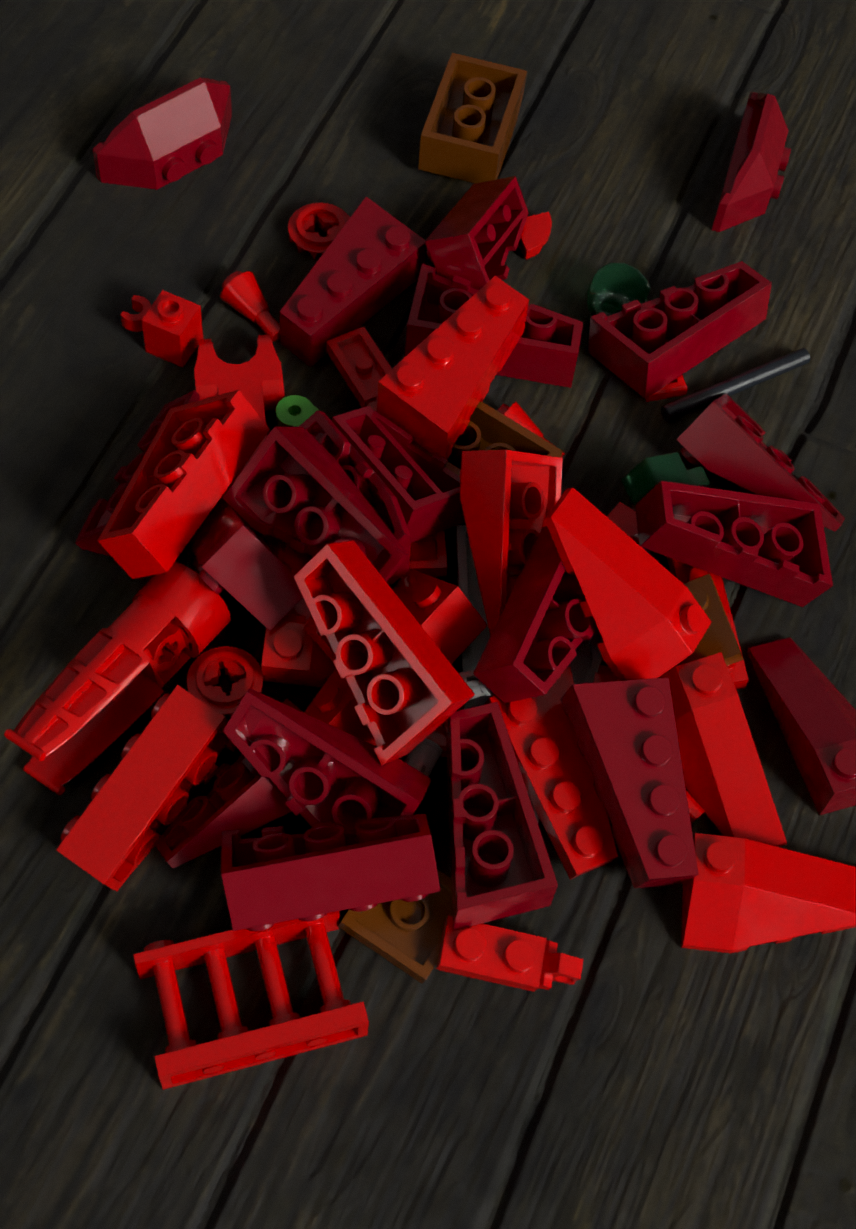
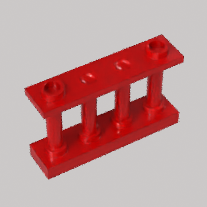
(236, 1045)

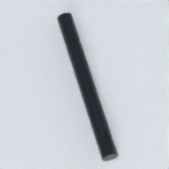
(735, 384)

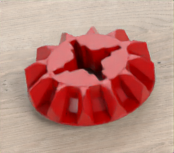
(302, 226)
(238, 666)

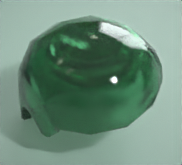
(615, 286)

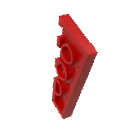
(559, 778)

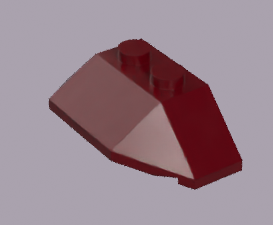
(167, 137)
(754, 163)

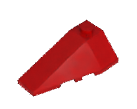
(637, 604)

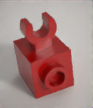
(168, 326)

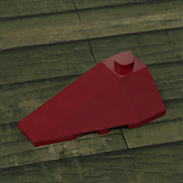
(365, 479)
(309, 501)
(237, 802)

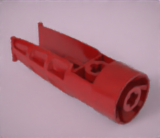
(118, 675)

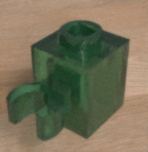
(660, 468)

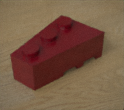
(479, 232)
(421, 483)
(244, 565)

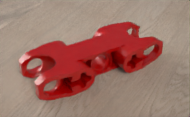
(257, 379)

